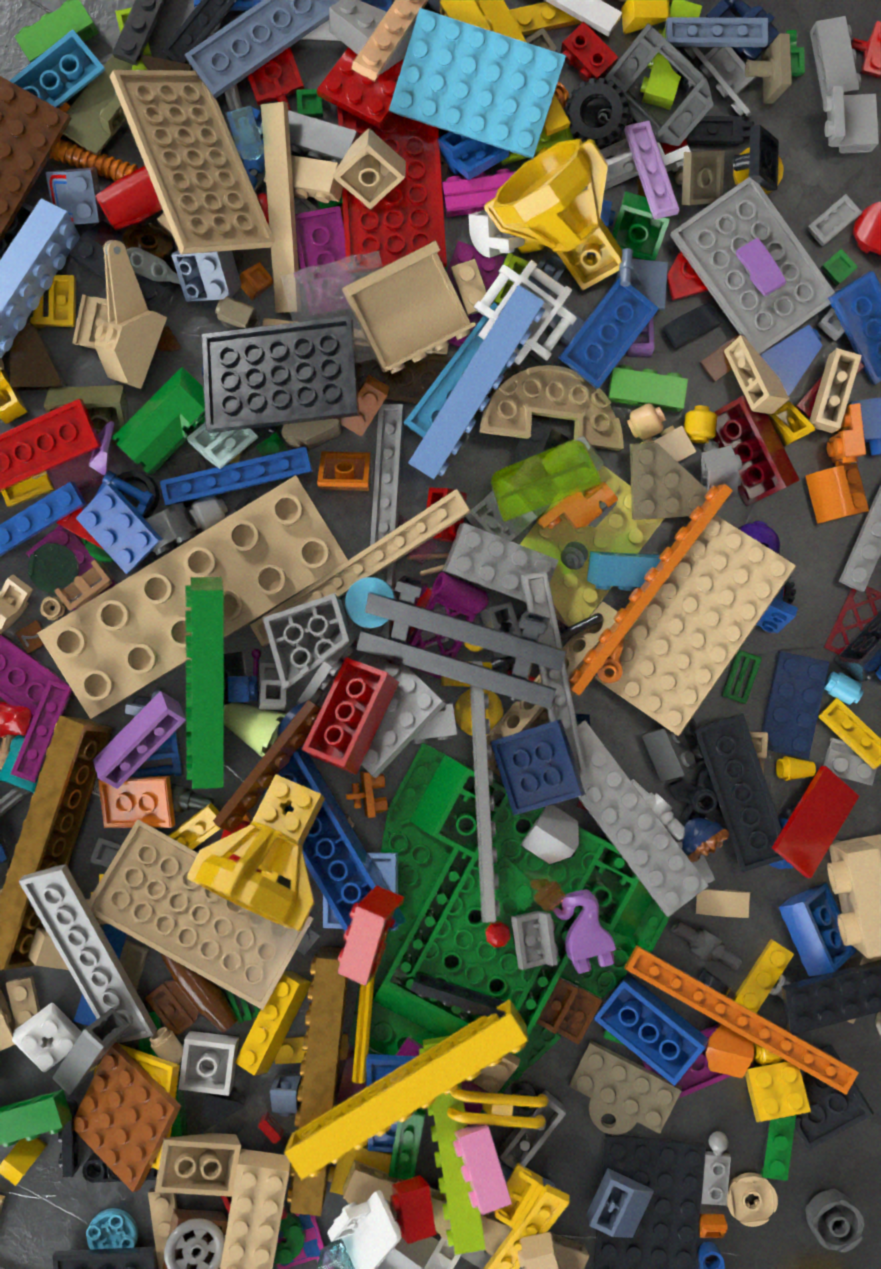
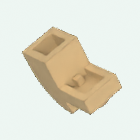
(13, 601)

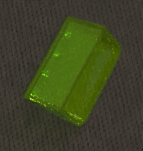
(544, 479)

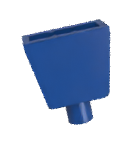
(871, 423)

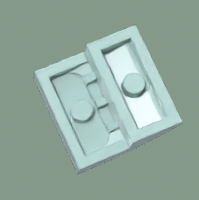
(220, 446)

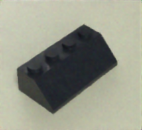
(90, 255)

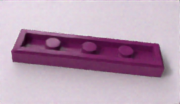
(41, 730)

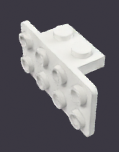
(367, 1231)

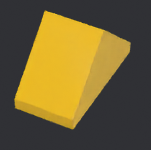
(639, 13)
(790, 423)
(21, 1159)

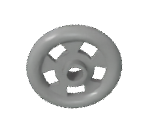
(200, 1228)

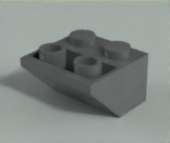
(673, 754)

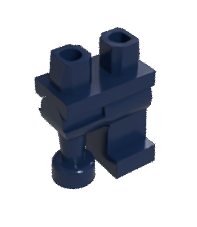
(722, 9)

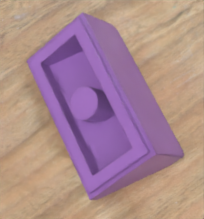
(101, 456)

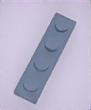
(717, 32)

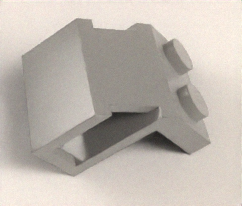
(851, 121)
(488, 518)
(409, 1256)

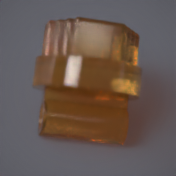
(548, 894)

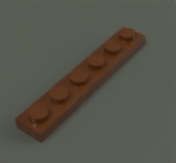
(269, 766)

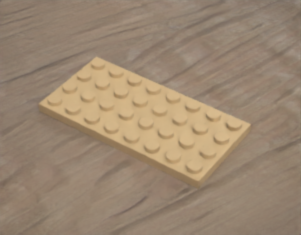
(191, 161)
(697, 623)
(157, 904)

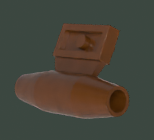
(186, 996)

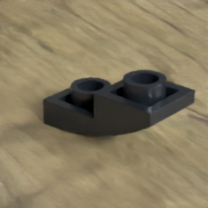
(691, 325)

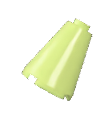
(252, 725)

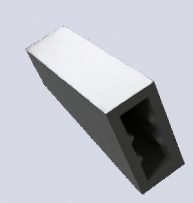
(89, 1050)

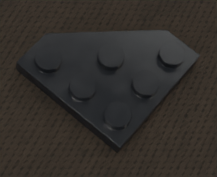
(830, 1109)

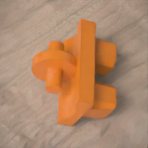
(371, 805)

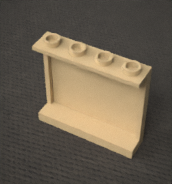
(408, 308)

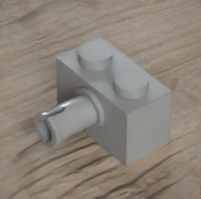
(720, 467)

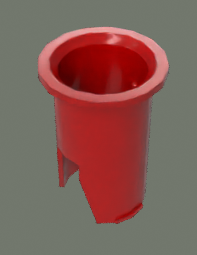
(129, 199)

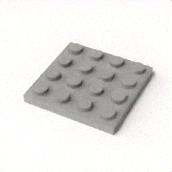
(405, 717)

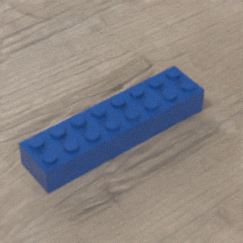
(333, 848)

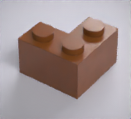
(370, 399)

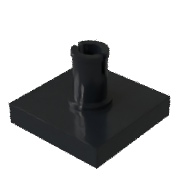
(762, 159)

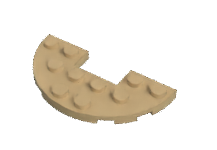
(554, 394)

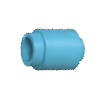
(843, 688)

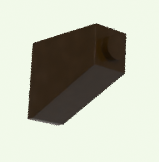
(33, 363)

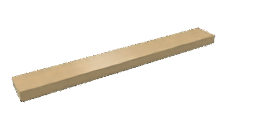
(280, 196)

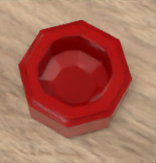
(497, 934)

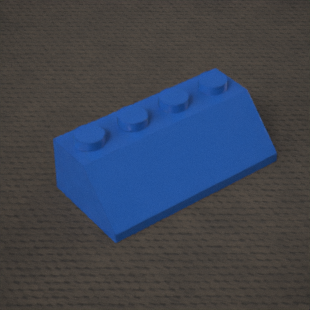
(651, 1029)

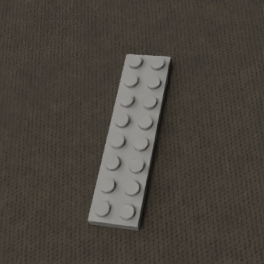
(635, 828)
(86, 949)

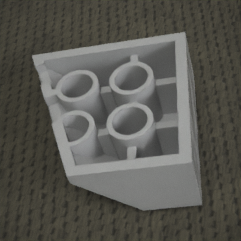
(306, 636)

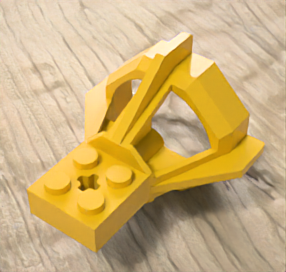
(547, 207)
(272, 845)

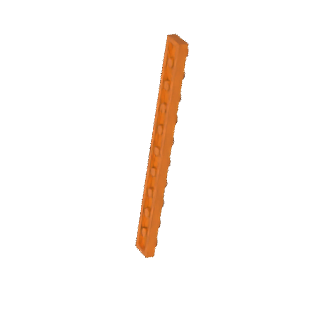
(654, 580)
(741, 1019)

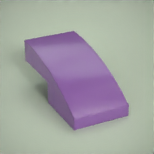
(761, 266)

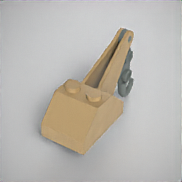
(131, 331)

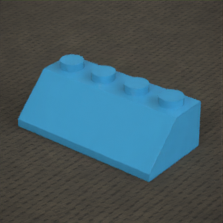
(60, 71)

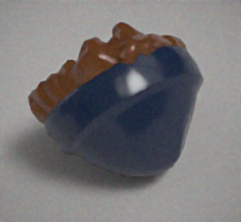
(702, 838)

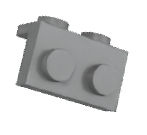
(534, 939)

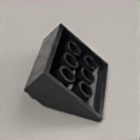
(863, 652)

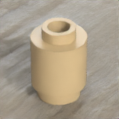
(167, 1045)

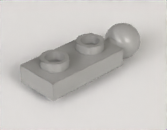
(716, 1171)

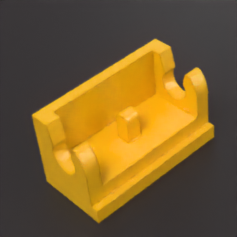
(523, 1190)

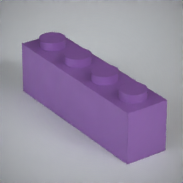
(138, 740)

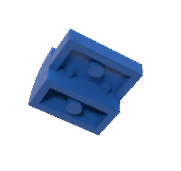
(469, 155)

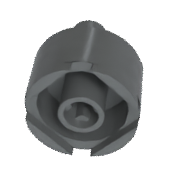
(848, 1225)

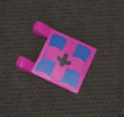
(312, 1245)

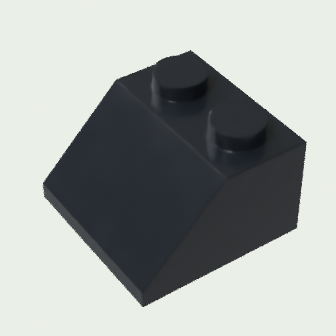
(542, 439)

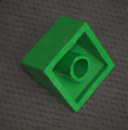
(637, 228)

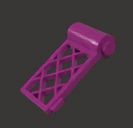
(455, 595)

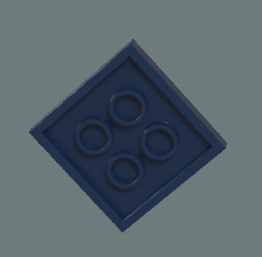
(537, 767)

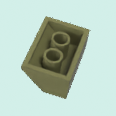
(102, 403)

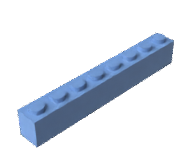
(477, 381)

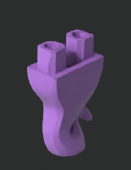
(586, 935)

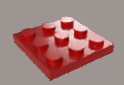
(359, 94)

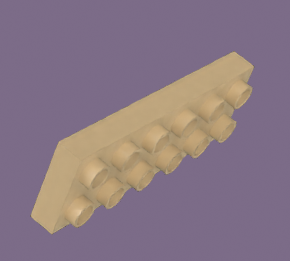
(139, 625)

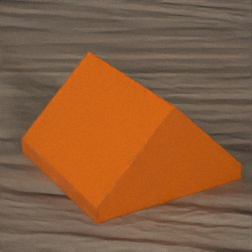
(344, 471)

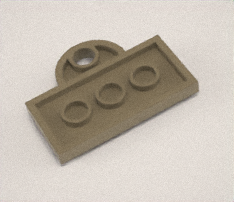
(623, 1090)

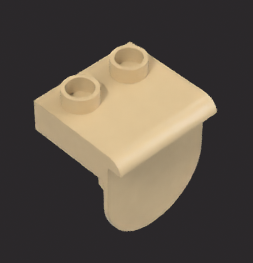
(857, 881)

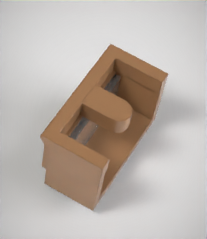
(86, 586)

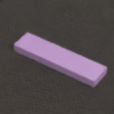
(651, 170)

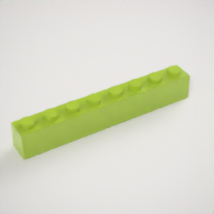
(465, 1221)

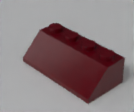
(762, 455)

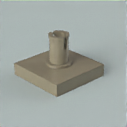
(773, 68)
(701, 177)

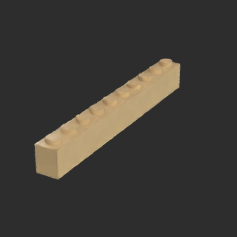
(365, 1180)

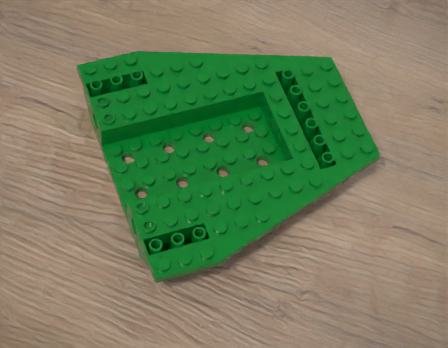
(438, 874)

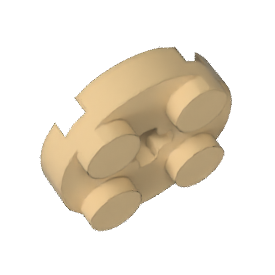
(763, 1207)

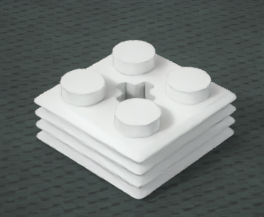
(46, 1023)

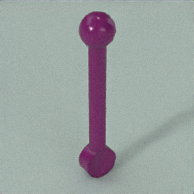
(256, 653)

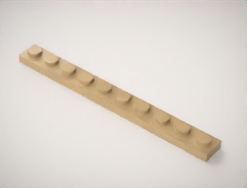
(377, 556)

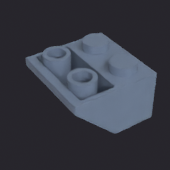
(207, 275)
(618, 1205)

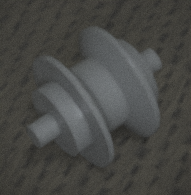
(574, 555)

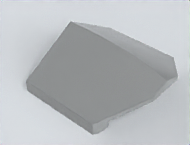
(553, 835)

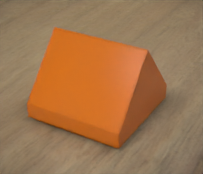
(712, 1226)

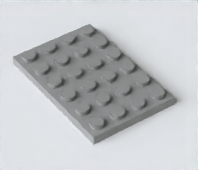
(710, 247)

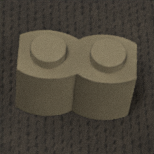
(236, 314)

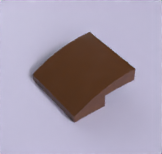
(569, 1010)

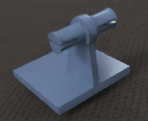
(645, 276)

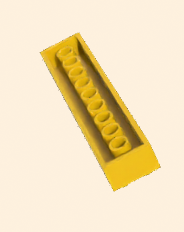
(405, 1090)

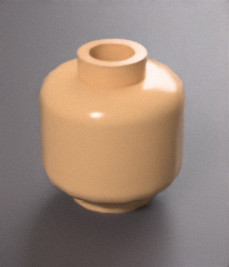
(646, 421)

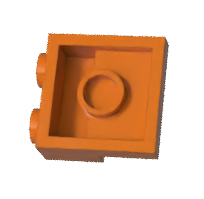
(849, 442)

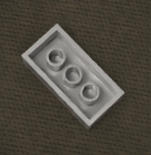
(494, 561)

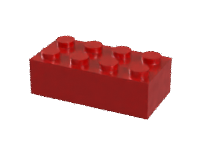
(350, 715)

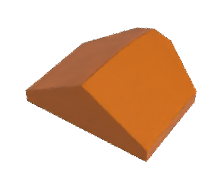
(729, 1052)

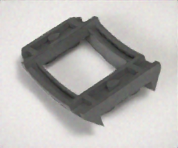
(632, 65)

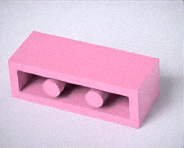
(481, 1168)

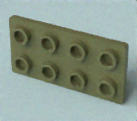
(97, 111)

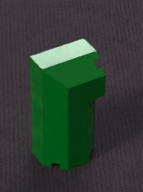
(163, 422)

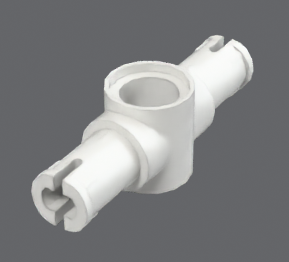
(662, 811)

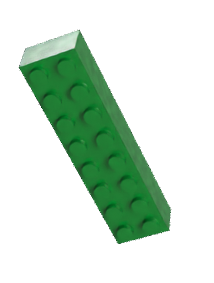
(205, 674)

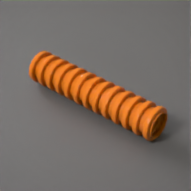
(83, 158)

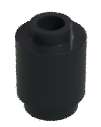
(524, 1089)

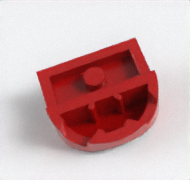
(868, 229)

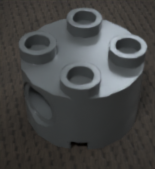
(172, 527)

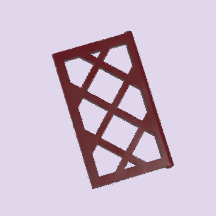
(850, 604)

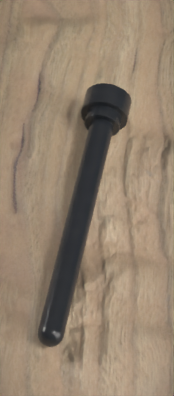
(504, 664)

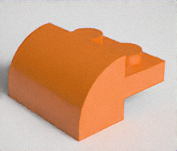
(837, 493)

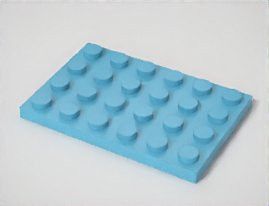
(476, 83)

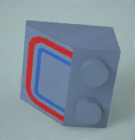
(75, 192)

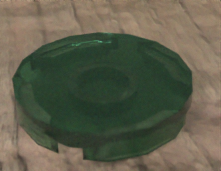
(53, 567)

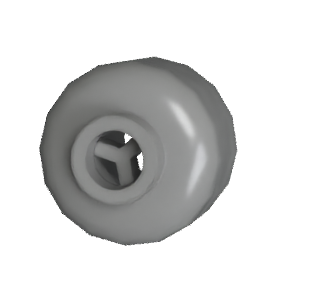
(207, 512)

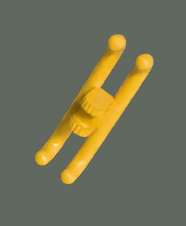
(498, 1109)

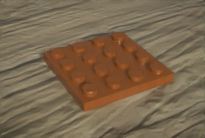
(125, 1116)

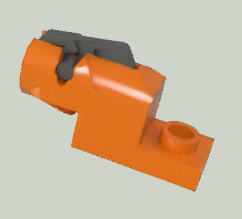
(582, 509)

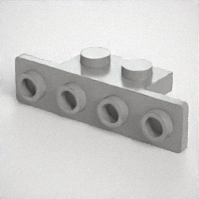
(727, 70)

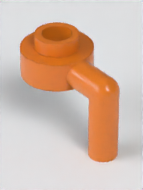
(614, 663)

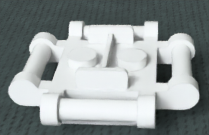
(550, 304)

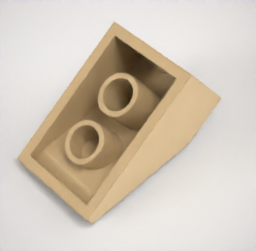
(199, 1164)

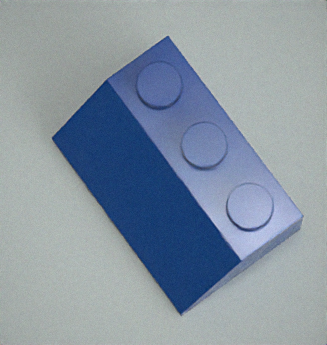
(815, 930)

